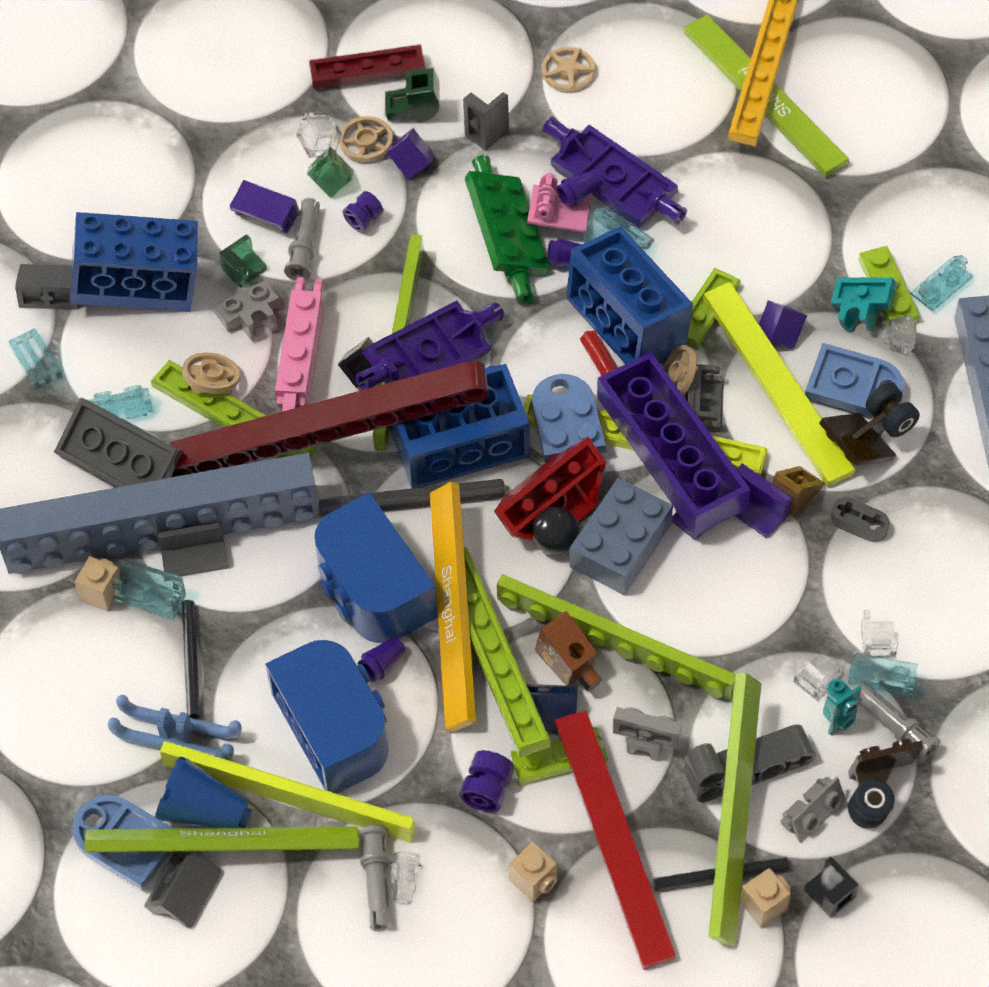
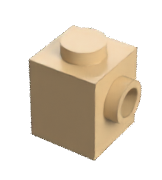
(96, 582)
(533, 872)
(765, 897)

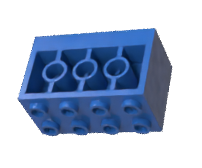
(134, 261)
(627, 297)
(467, 436)

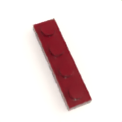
(366, 66)

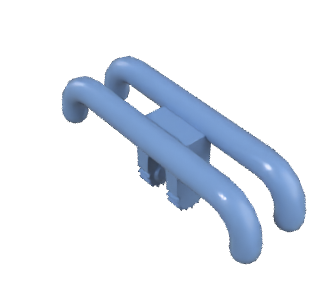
(172, 728)

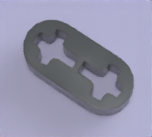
(860, 519)

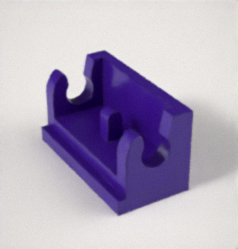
(265, 205)

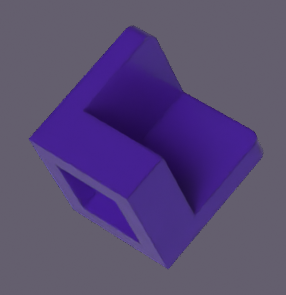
(410, 153)
(782, 324)

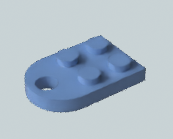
(849, 378)
(565, 417)
(121, 814)

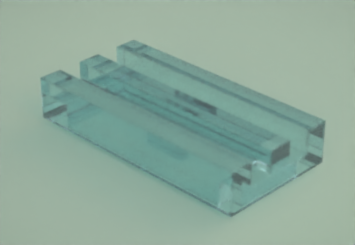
(45, 376)

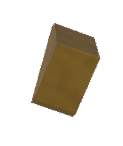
(799, 485)

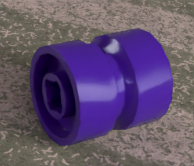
(487, 779)

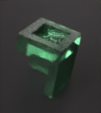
(330, 172)
(241, 261)

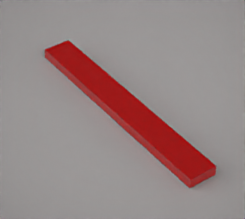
(615, 840)

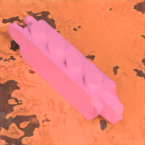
(300, 346)

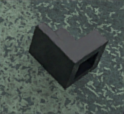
(355, 361)
(832, 888)

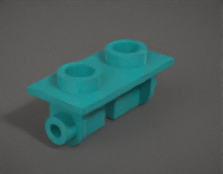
(841, 705)

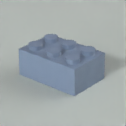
(620, 536)

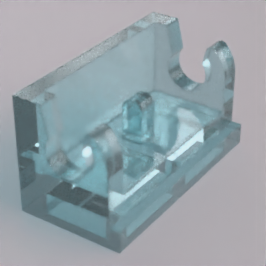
(149, 589)

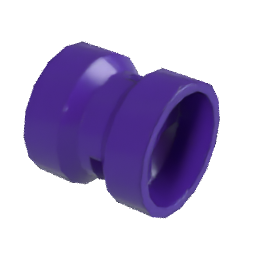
(362, 211)

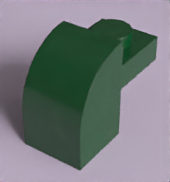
(418, 99)

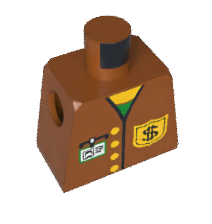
(568, 652)

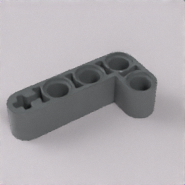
(773, 756)

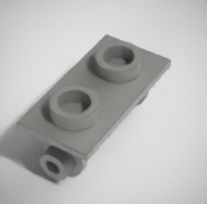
(823, 800)

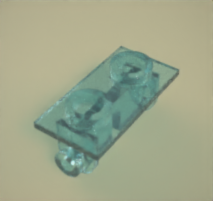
(943, 282)
(131, 400)
(883, 673)

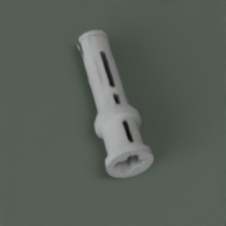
(301, 249)
(896, 721)
(375, 863)

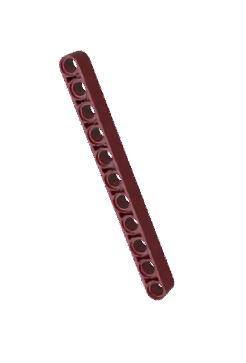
(333, 418)

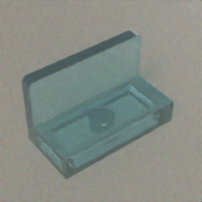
(606, 219)

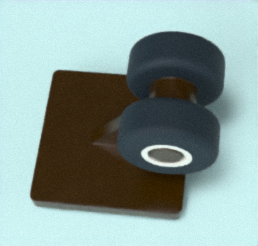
(863, 440)
(874, 797)

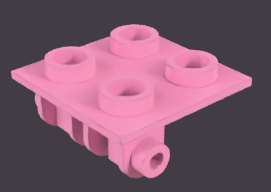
(549, 211)

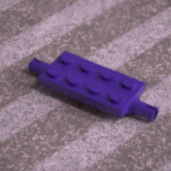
(627, 181)
(430, 344)

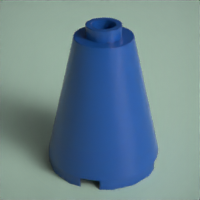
(201, 799)

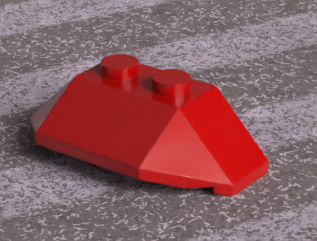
(564, 481)

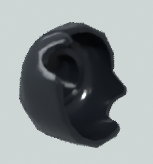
(555, 530)

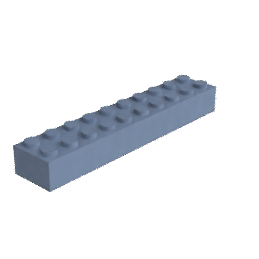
(133, 515)

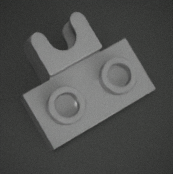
(250, 309)
(646, 731)

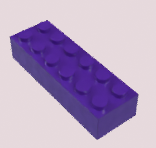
(673, 443)

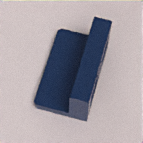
(553, 703)

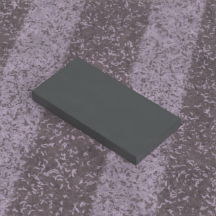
(115, 447)

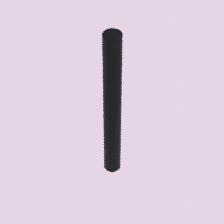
(190, 659)
(708, 875)

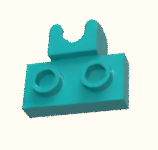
(860, 298)

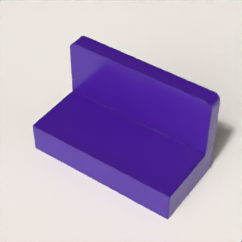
(767, 503)

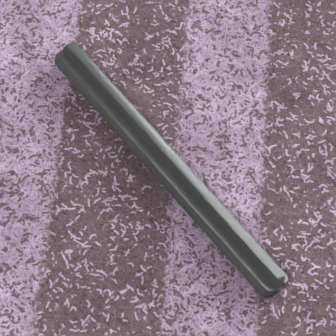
(418, 496)

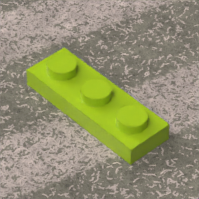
(880, 263)

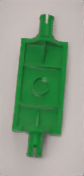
(503, 219)

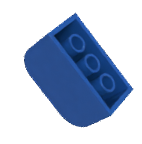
(372, 572)
(331, 712)

